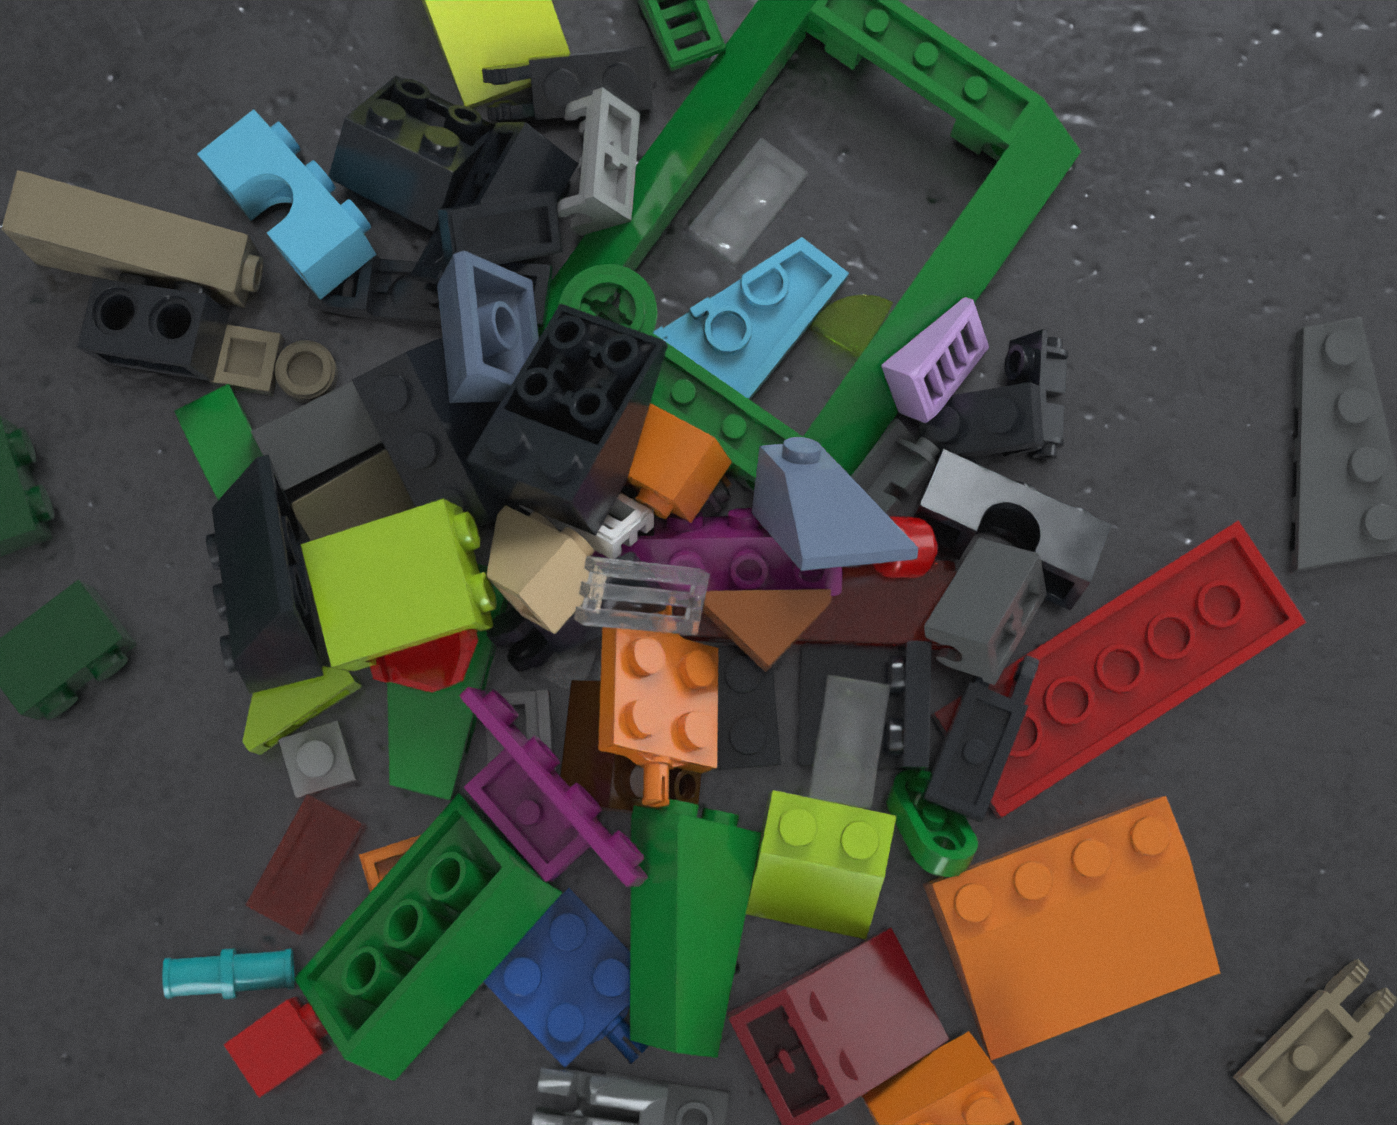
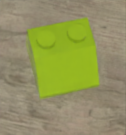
(820, 864)

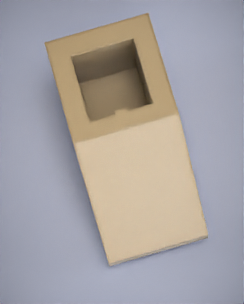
(538, 567)

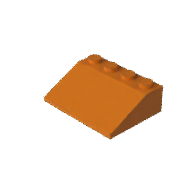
(1075, 926)

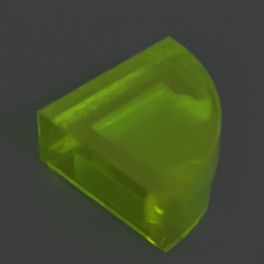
(853, 320)

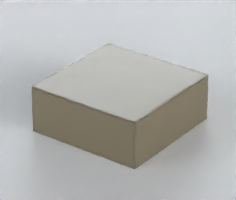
(248, 360)

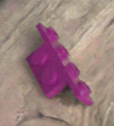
(733, 552)
(536, 806)

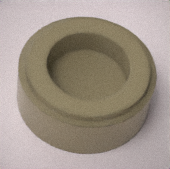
(306, 371)

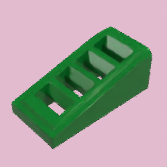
(665, 38)

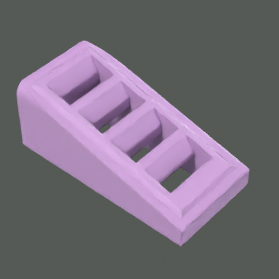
(912, 373)

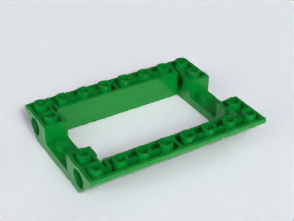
(991, 116)

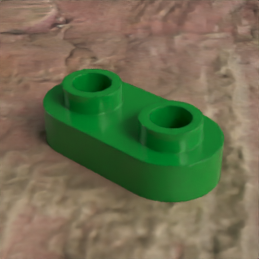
(935, 836)

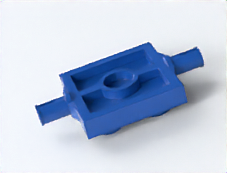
(568, 982)

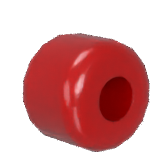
(924, 538)

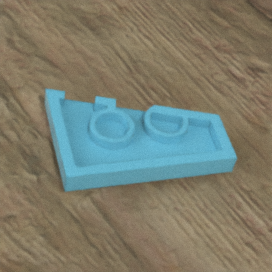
(758, 318)

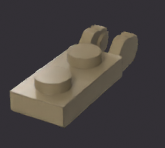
(1312, 1045)

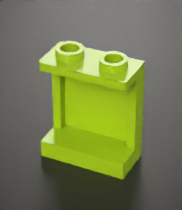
(398, 583)

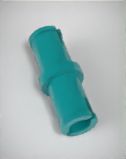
(228, 973)

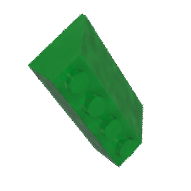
(424, 940)

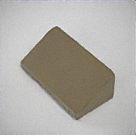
(353, 498)

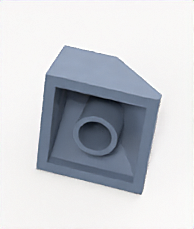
(821, 511)

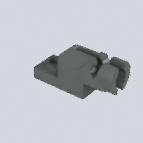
(629, 1100)

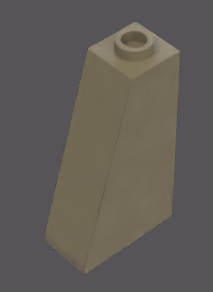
(111, 236)

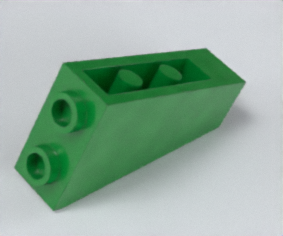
(435, 730)
(687, 924)

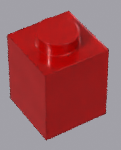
(279, 1045)

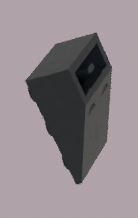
(571, 419)

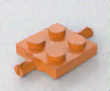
(658, 704)

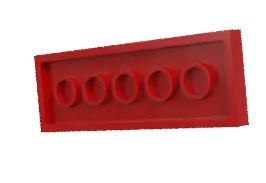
(1139, 660)

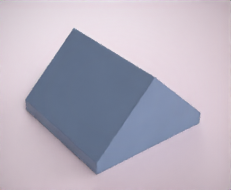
(485, 327)

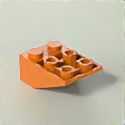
(944, 1088)

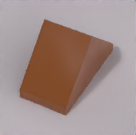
(765, 620)

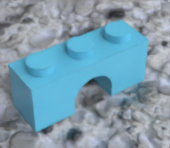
(261, 169)

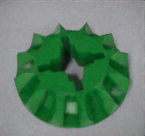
(602, 284)

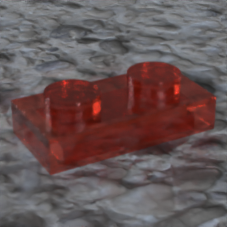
(305, 864)

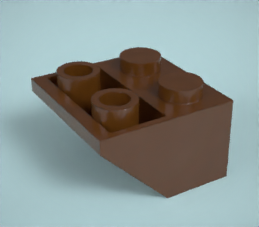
(606, 776)

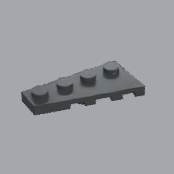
(1341, 451)

